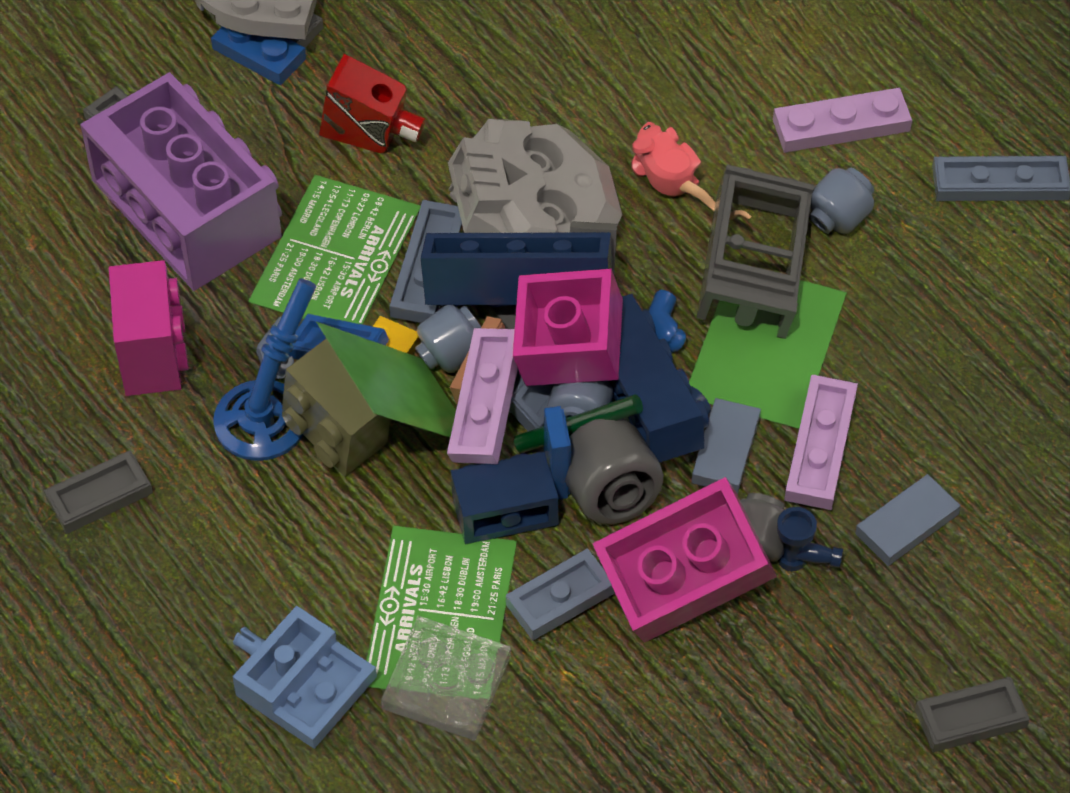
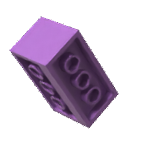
(183, 180)

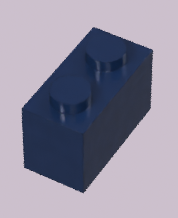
(504, 497)

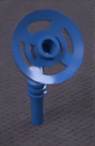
(259, 403)

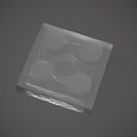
(446, 678)

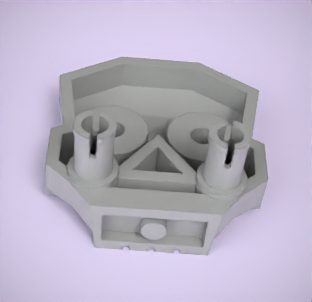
(529, 180)

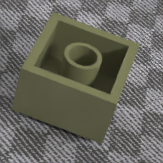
(331, 411)

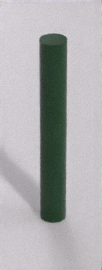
(612, 411)

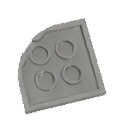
(263, 17)

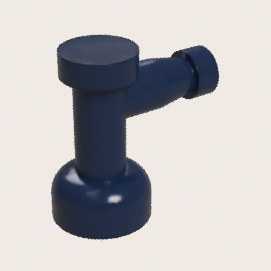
(797, 529)

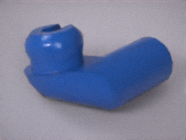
(665, 325)

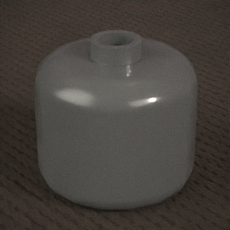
(612, 471)

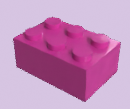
(684, 560)

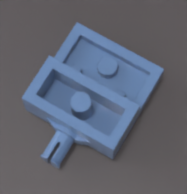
(301, 676)

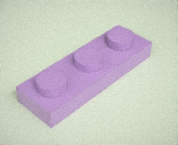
(842, 120)
(484, 398)
(821, 442)

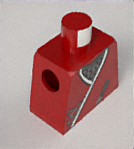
(366, 108)

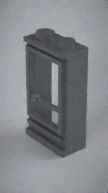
(748, 285)

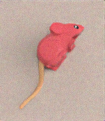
(670, 165)

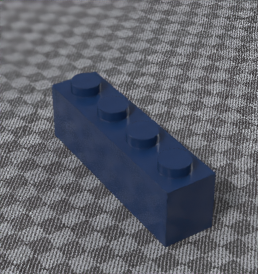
(488, 265)
(670, 415)

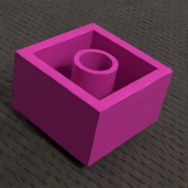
(147, 327)
(568, 327)

